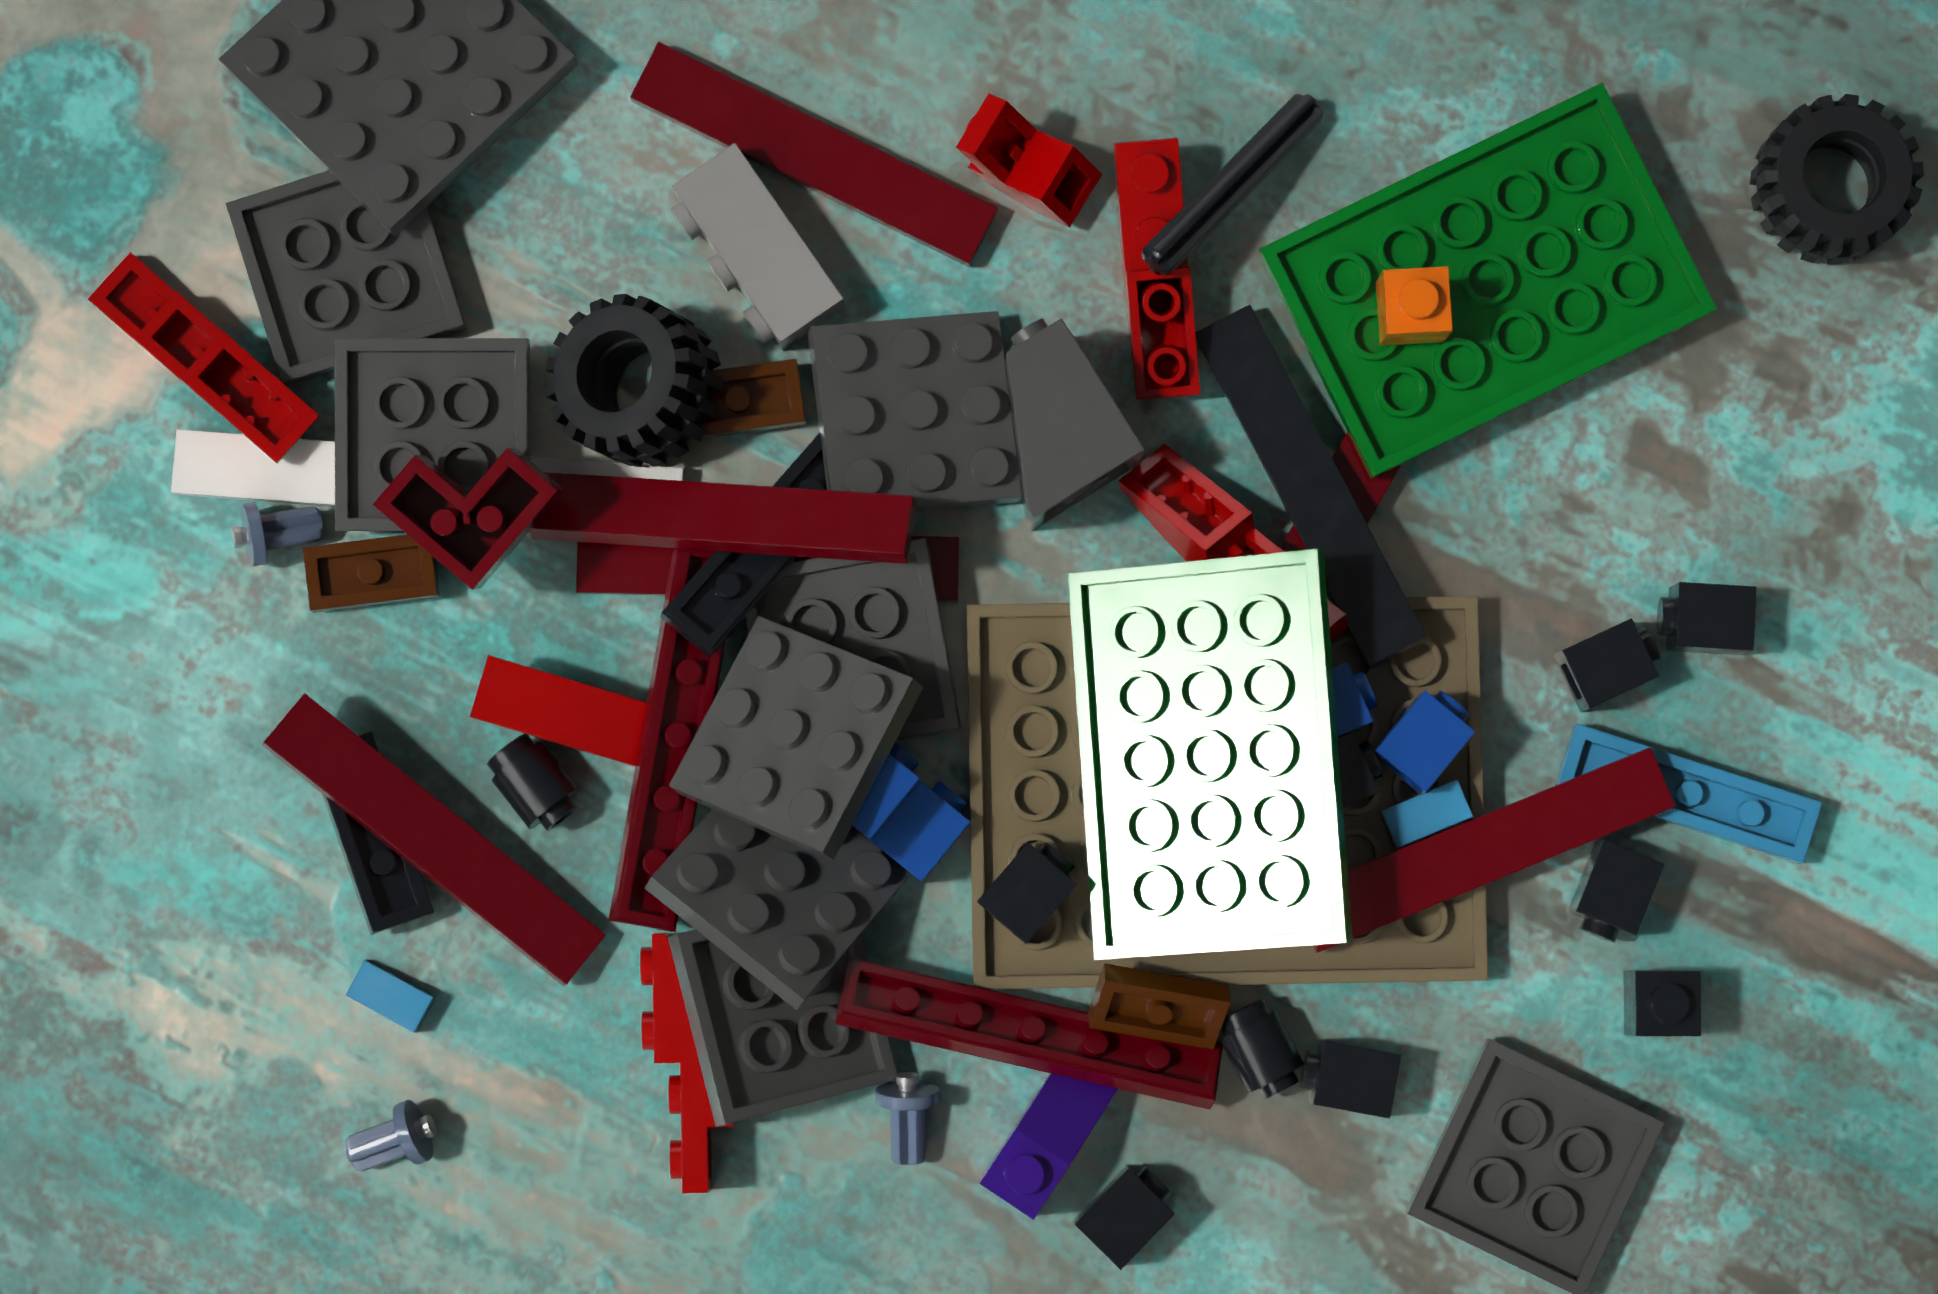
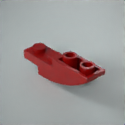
(1156, 305)
(671, 1038)

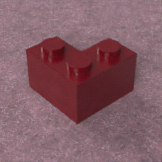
(475, 528)

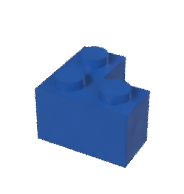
(909, 818)

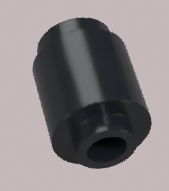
(533, 783)
(1261, 1049)

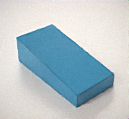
(1426, 813)
(390, 996)

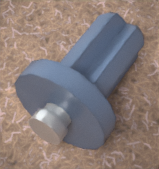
(275, 530)
(907, 1104)
(404, 1135)

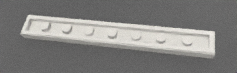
(237, 469)

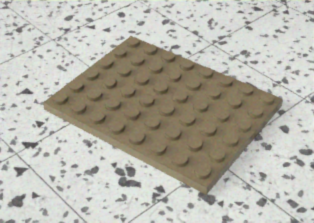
(1032, 793)

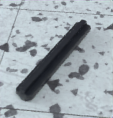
(1232, 184)

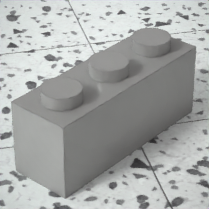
(755, 248)

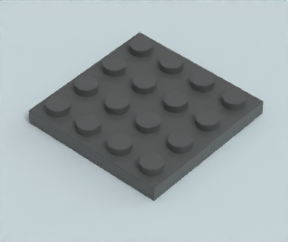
(398, 88)

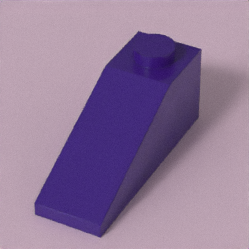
(1045, 1141)

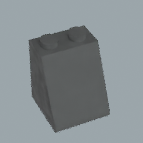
(1063, 423)

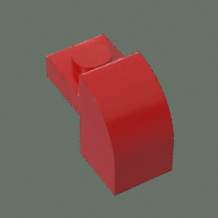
(1027, 163)

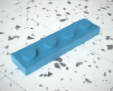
(1708, 797)

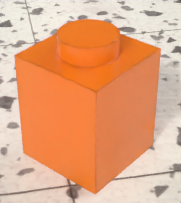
(1414, 306)

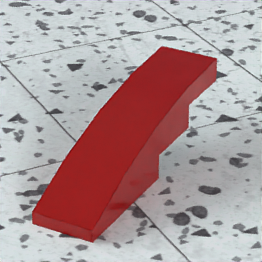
(203, 358)
(1199, 515)
(559, 710)

